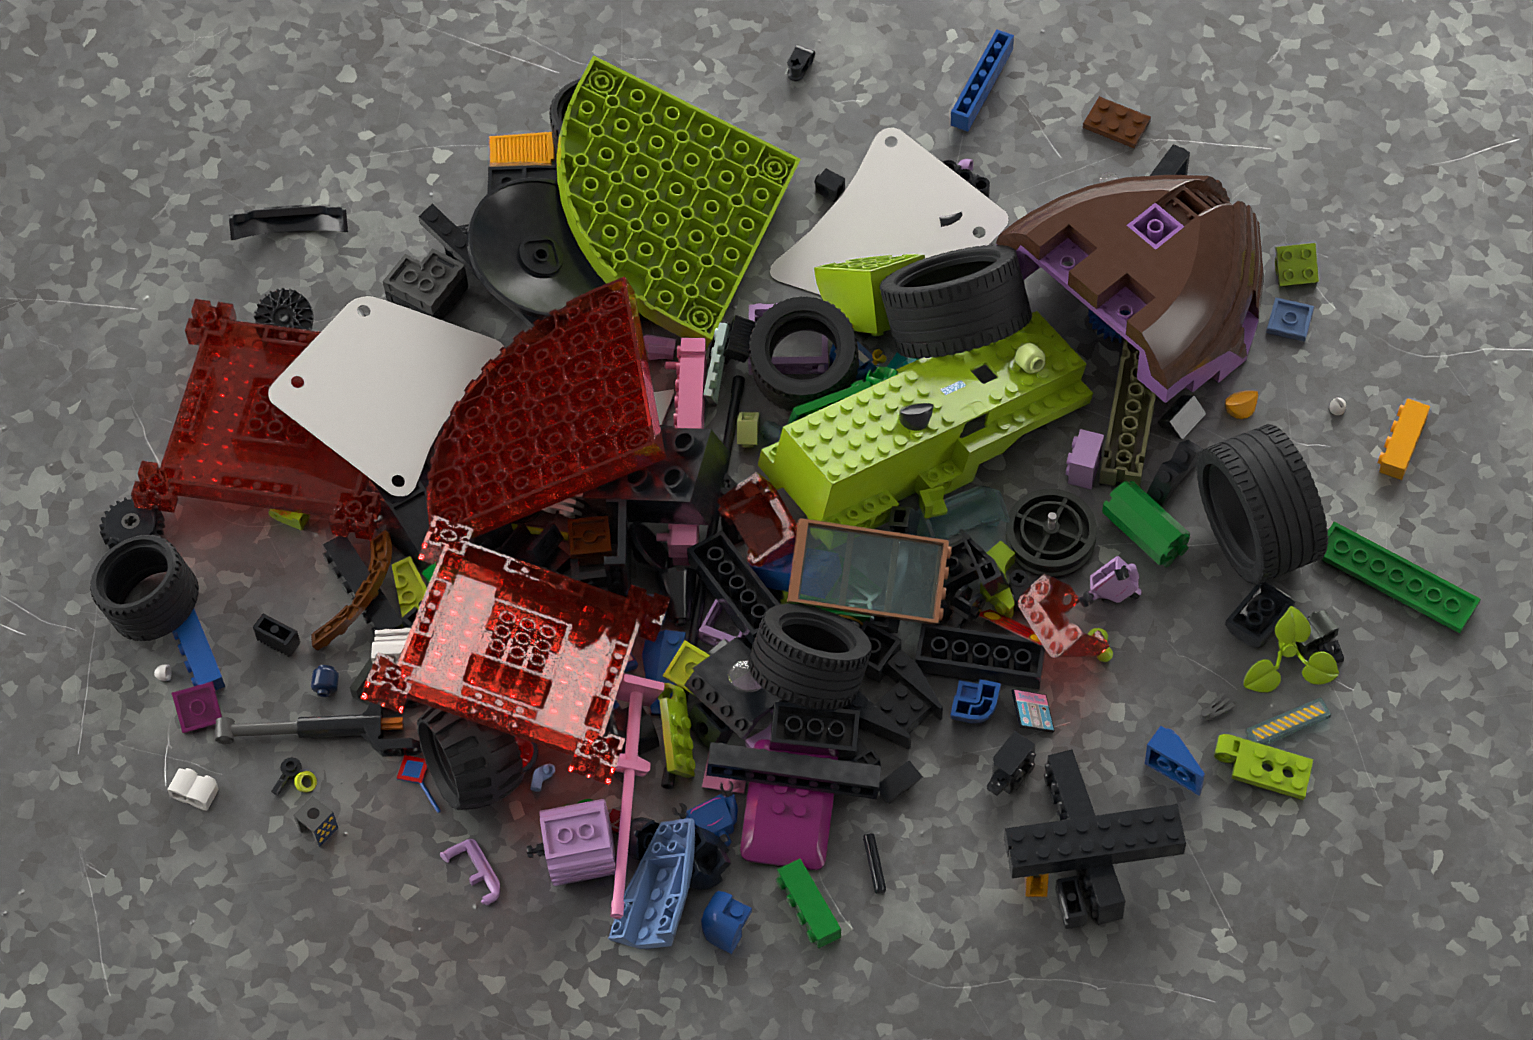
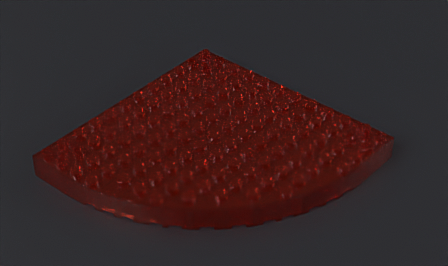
(550, 416)

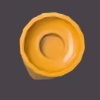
(1241, 404)

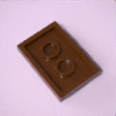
(1116, 122)

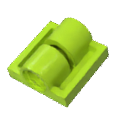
(1296, 264)

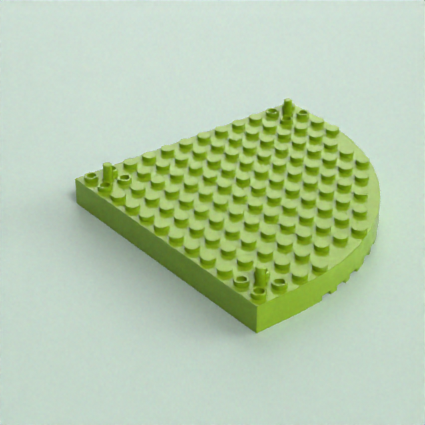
(665, 196)

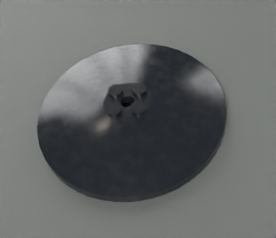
(503, 244)

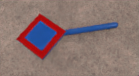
(414, 770)

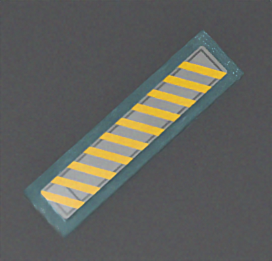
(1289, 722)

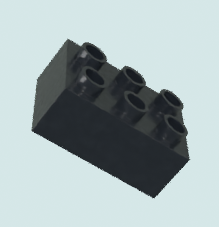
(676, 488)

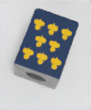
(322, 826)

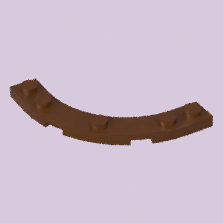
(379, 564)

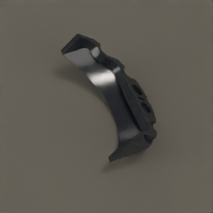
(288, 219)

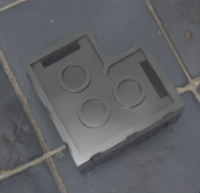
(426, 285)

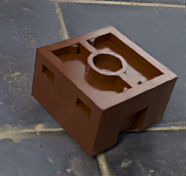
(589, 540)

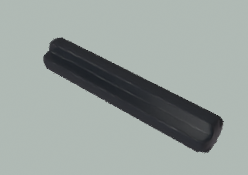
(874, 863)

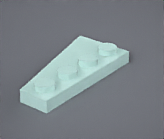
(716, 366)

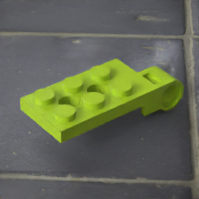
(676, 731)
(1249, 760)

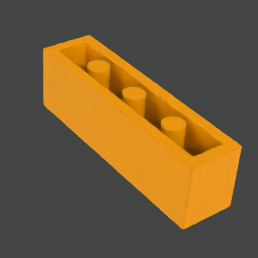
(1404, 438)

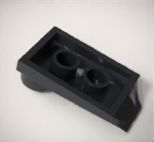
(1258, 614)

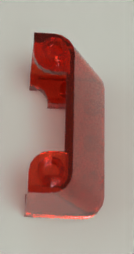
(760, 519)

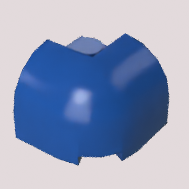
(975, 701)
(724, 921)

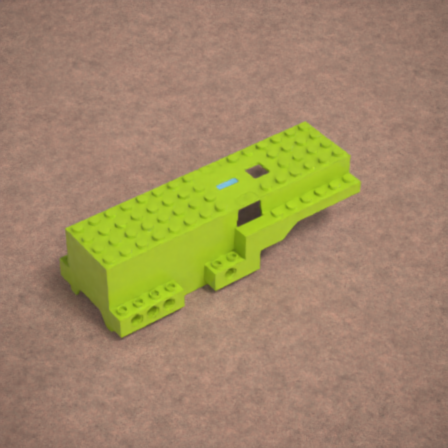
(860, 460)

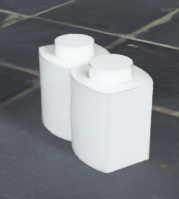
(193, 789)

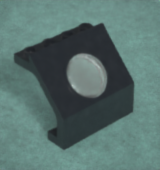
(729, 689)

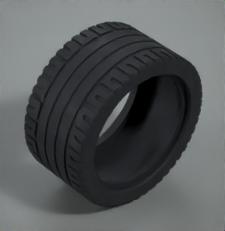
(956, 301)
(1262, 504)

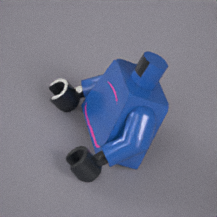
(714, 815)

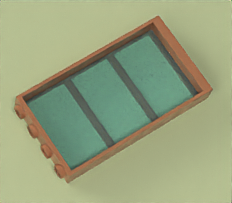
(869, 571)

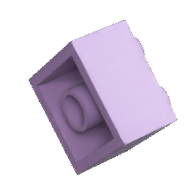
(1084, 459)

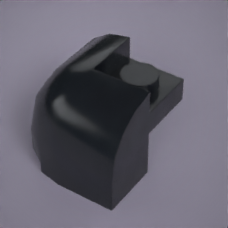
(618, 726)
(709, 860)

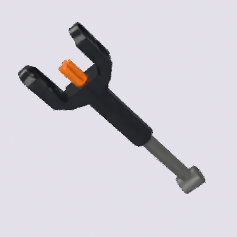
(368, 725)

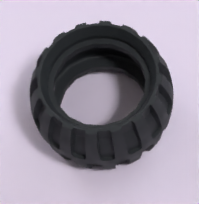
(469, 760)

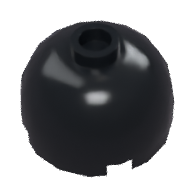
(640, 836)

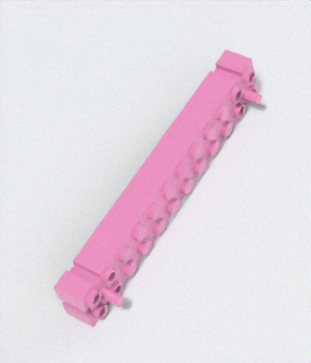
(689, 414)

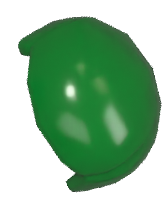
(880, 375)

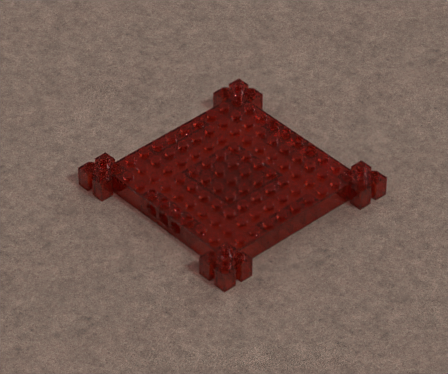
(240, 445)
(518, 649)

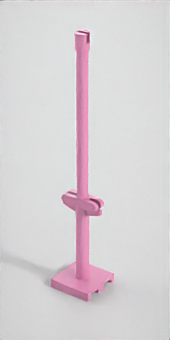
(637, 692)

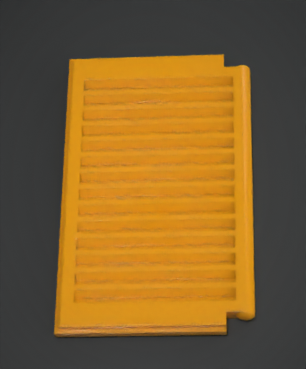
(522, 148)

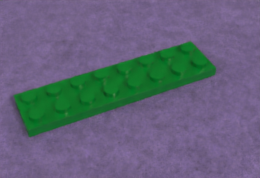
(1399, 578)

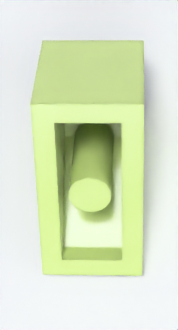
(748, 428)

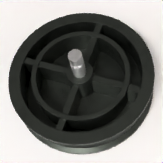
(1051, 532)

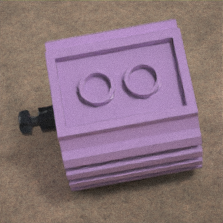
(576, 842)

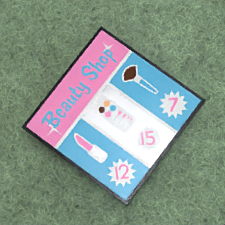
(1032, 710)

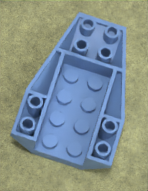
(658, 888)

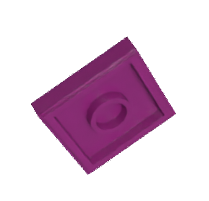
(197, 706)

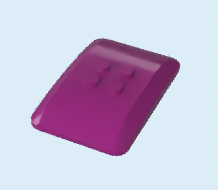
(786, 822)

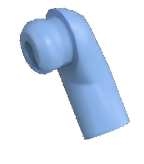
(541, 774)

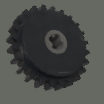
(127, 522)

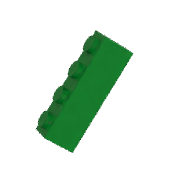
(809, 903)

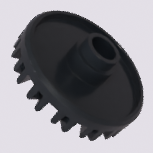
(283, 303)

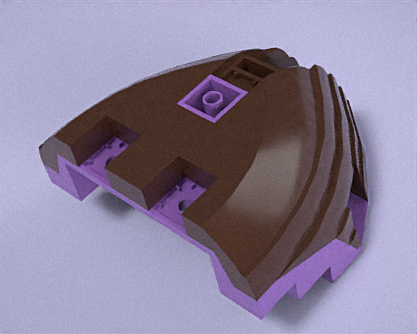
(1165, 254)

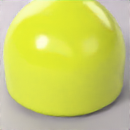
(298, 781)

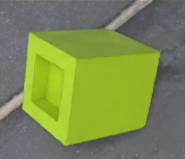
(932, 502)

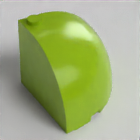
(856, 288)

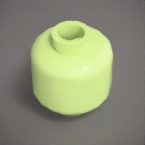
(1030, 358)

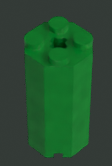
(1146, 523)

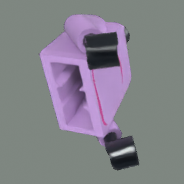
(1113, 582)

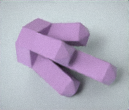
(659, 347)

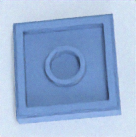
(1290, 319)

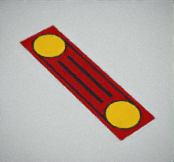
(1010, 624)

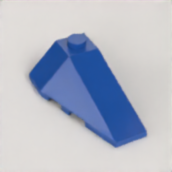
(658, 657)

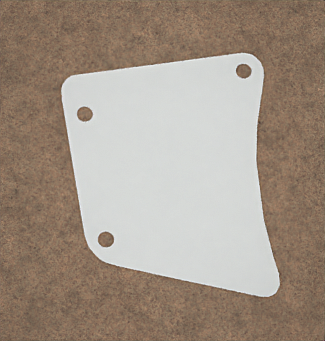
(893, 212)
(382, 386)

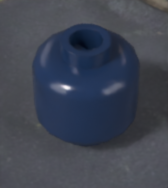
(324, 680)

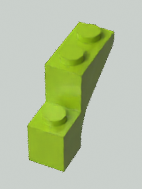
(1005, 559)

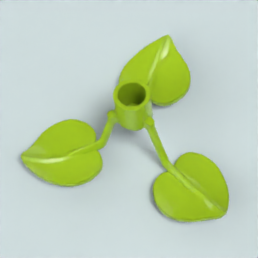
(1290, 629)

